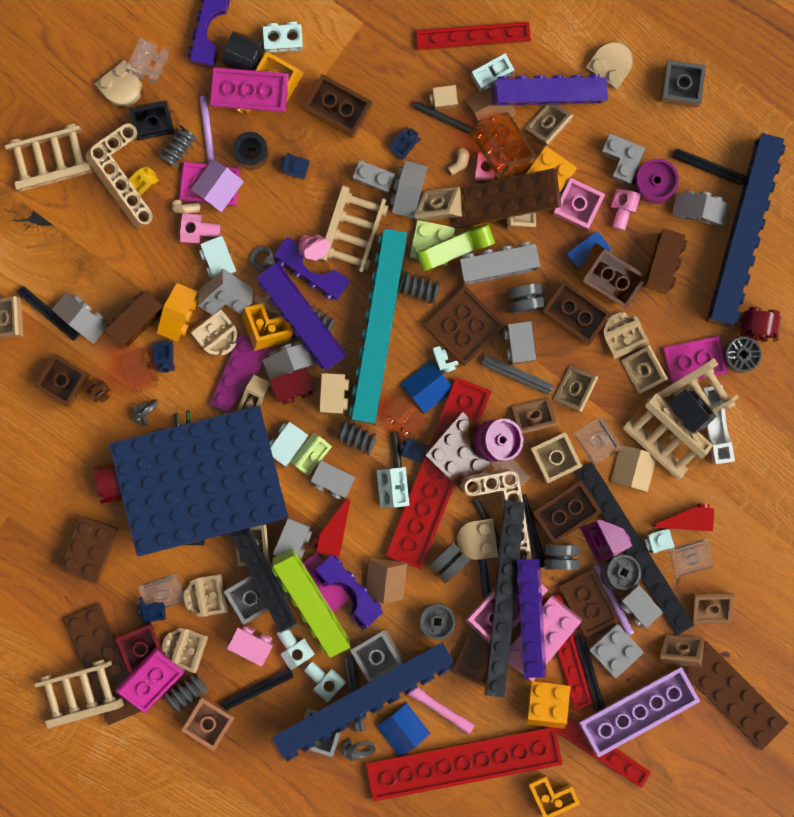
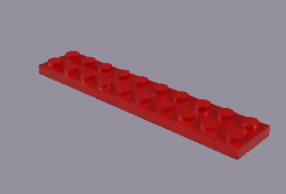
(431, 487)
(464, 763)

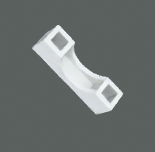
(717, 431)

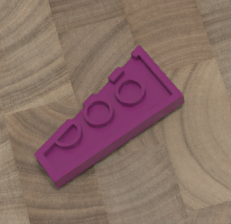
(238, 372)

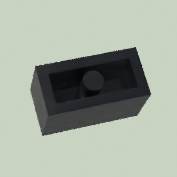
(692, 410)

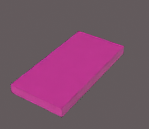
(249, 89)

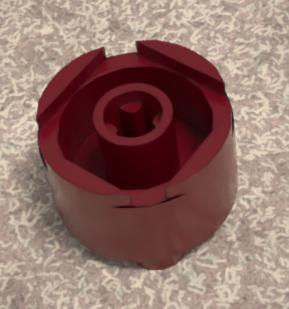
(761, 324)
(107, 483)

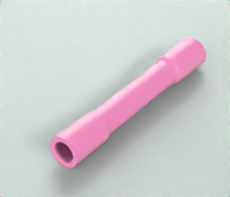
(457, 720)

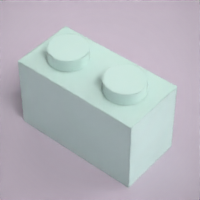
(217, 256)
(287, 443)

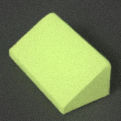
(311, 454)

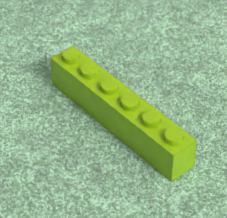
(311, 603)

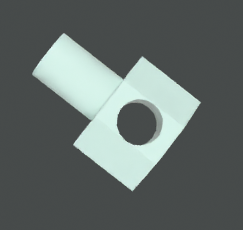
(291, 644)
(321, 677)

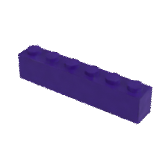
(549, 90)
(301, 316)
(531, 618)

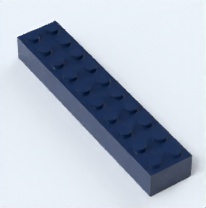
(745, 230)
(363, 700)

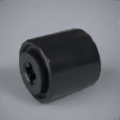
(242, 52)
(251, 141)

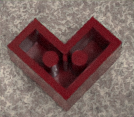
(292, 385)

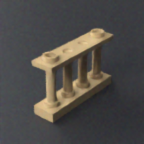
(62, 172)
(340, 216)
(692, 381)
(663, 411)
(92, 707)

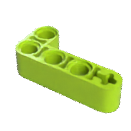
(455, 246)

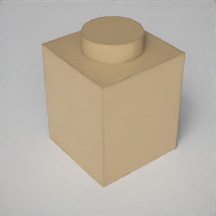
(444, 97)

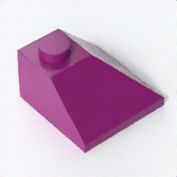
(605, 539)

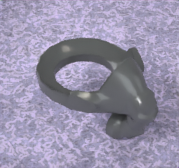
(268, 262)
(138, 412)
(351, 752)

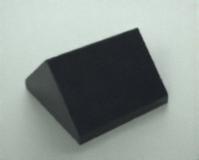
(152, 120)

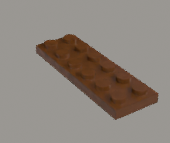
(509, 198)
(94, 643)
(736, 698)

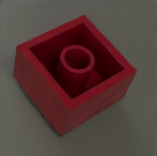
(137, 645)

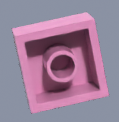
(579, 204)
(251, 645)

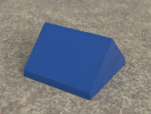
(427, 386)
(403, 730)

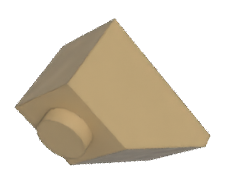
(254, 393)

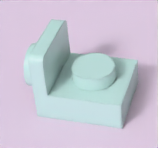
(441, 357)
(659, 541)

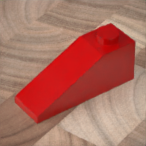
(694, 518)
(332, 535)

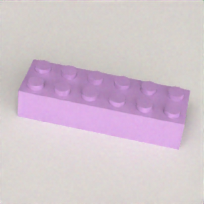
(638, 711)

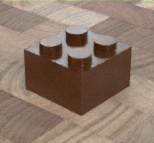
(62, 380)

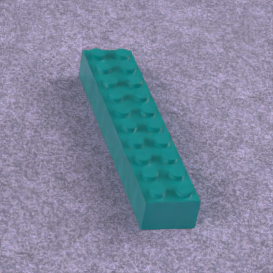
(379, 326)

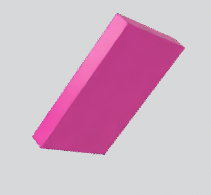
(190, 174)
(688, 356)
(333, 594)
(149, 680)

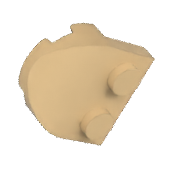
(612, 61)
(120, 86)
(216, 334)
(624, 334)
(478, 539)
(206, 596)
(185, 648)

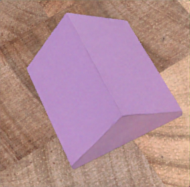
(217, 185)

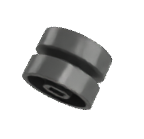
(526, 298)
(749, 348)
(562, 557)
(449, 563)
(627, 566)
(441, 630)

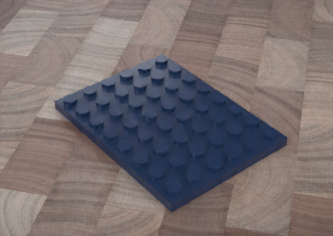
(198, 481)

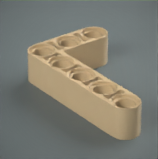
(117, 175)
(505, 490)

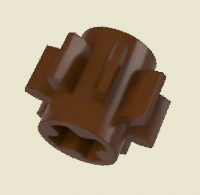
(98, 391)

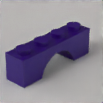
(203, 51)
(331, 283)
(364, 609)

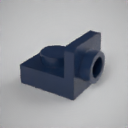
(405, 142)
(294, 166)
(164, 356)
(413, 450)
(151, 612)

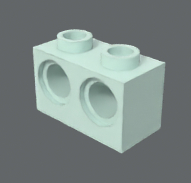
(283, 44)
(489, 72)
(392, 487)

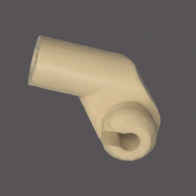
(462, 161)
(178, 207)

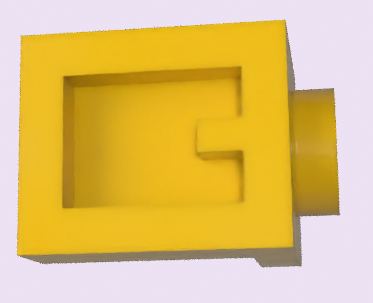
(143, 179)

